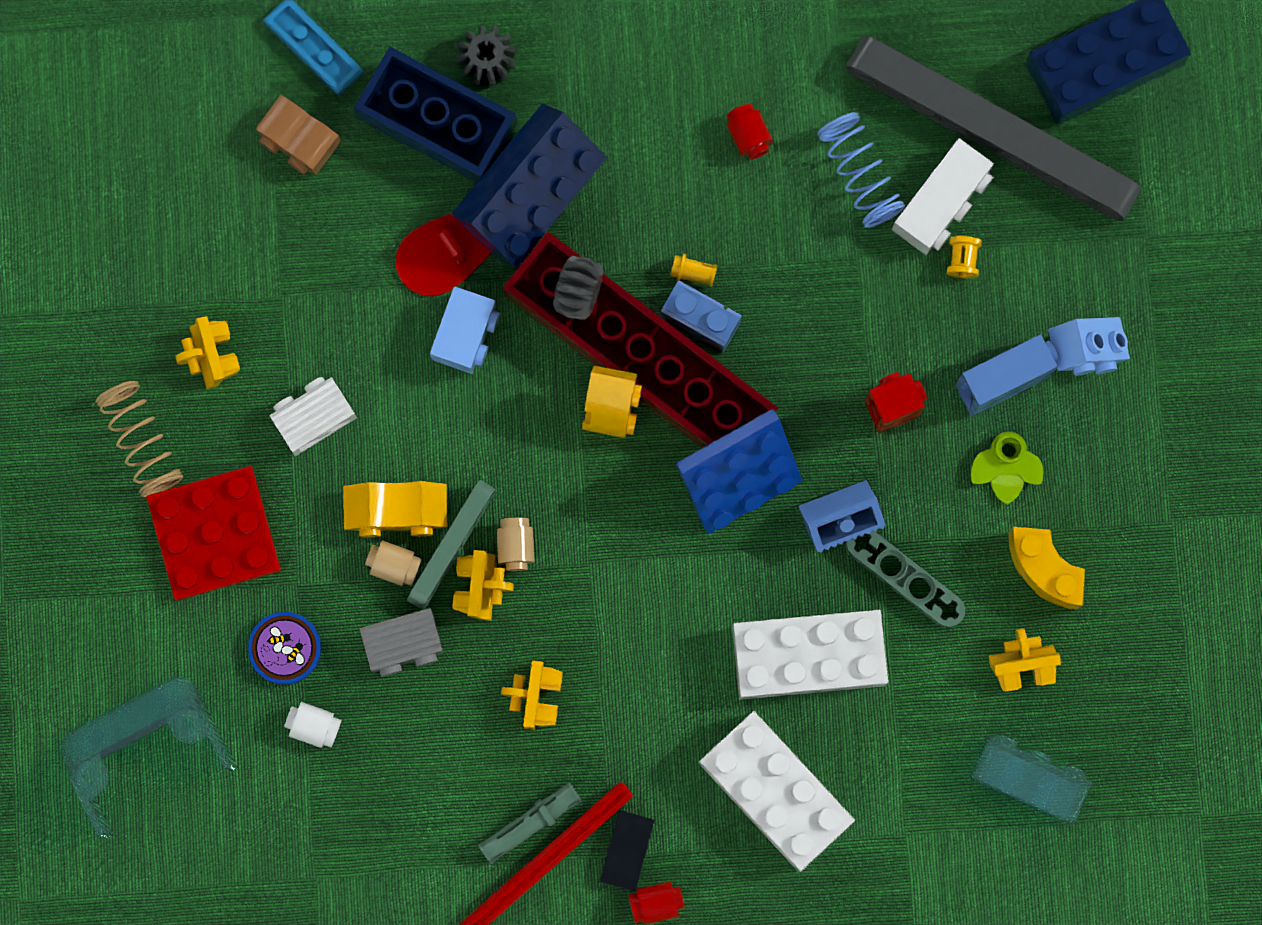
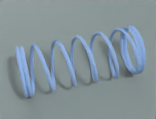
(878, 214)

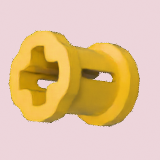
(969, 246)

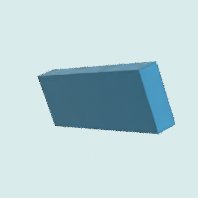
(313, 46)

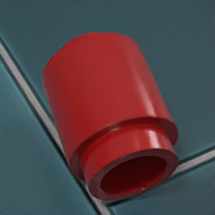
(749, 131)
(656, 903)

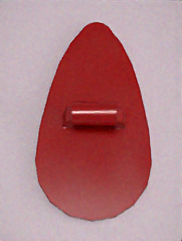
(438, 256)

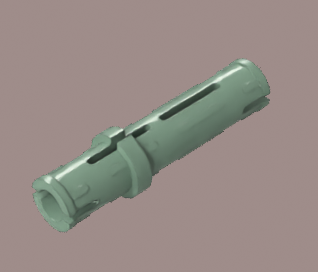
(529, 823)

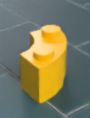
(610, 402)
(395, 507)
(1044, 568)

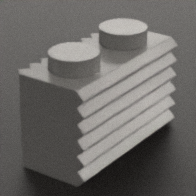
(402, 642)

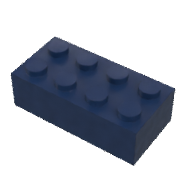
(1107, 58)
(435, 115)
(529, 185)

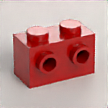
(895, 401)

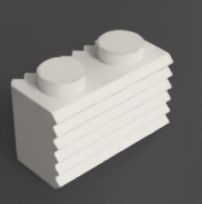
(312, 415)

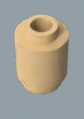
(515, 544)
(393, 563)

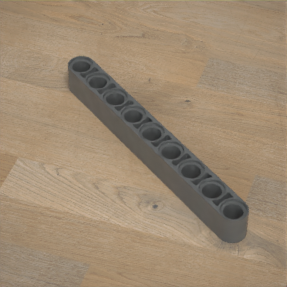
(993, 128)

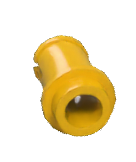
(693, 270)

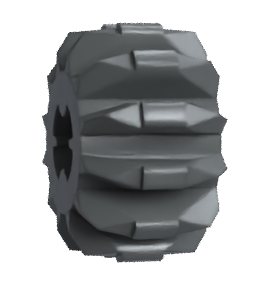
(490, 42)
(578, 287)

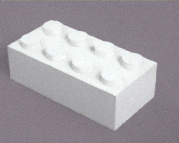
(809, 654)
(776, 791)

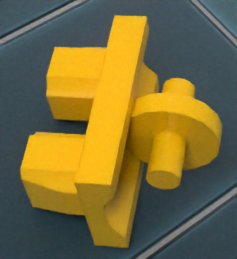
(205, 355)
(485, 586)
(1021, 656)
(540, 678)

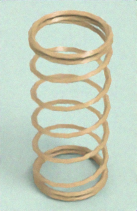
(111, 397)

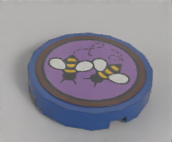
(284, 648)

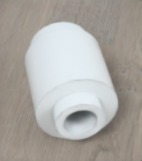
(312, 725)

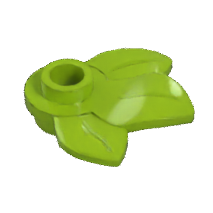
(1004, 472)

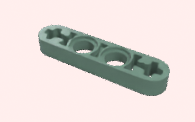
(451, 545)
(901, 581)

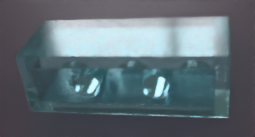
(1031, 778)

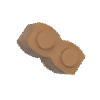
(297, 135)

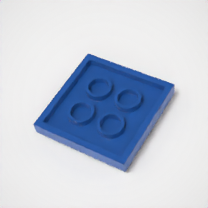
(739, 472)

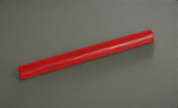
(550, 856)

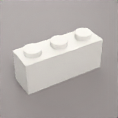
(944, 197)

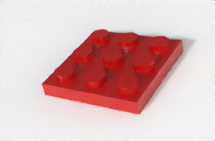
(213, 533)

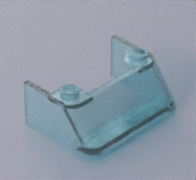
(170, 703)

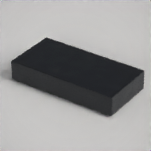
(627, 850)

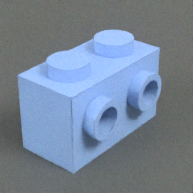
(464, 330)
(1090, 345)

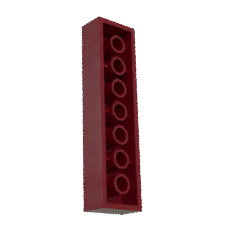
(627, 336)

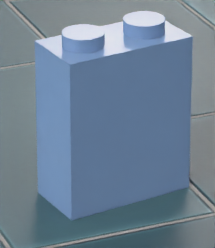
(1007, 374)

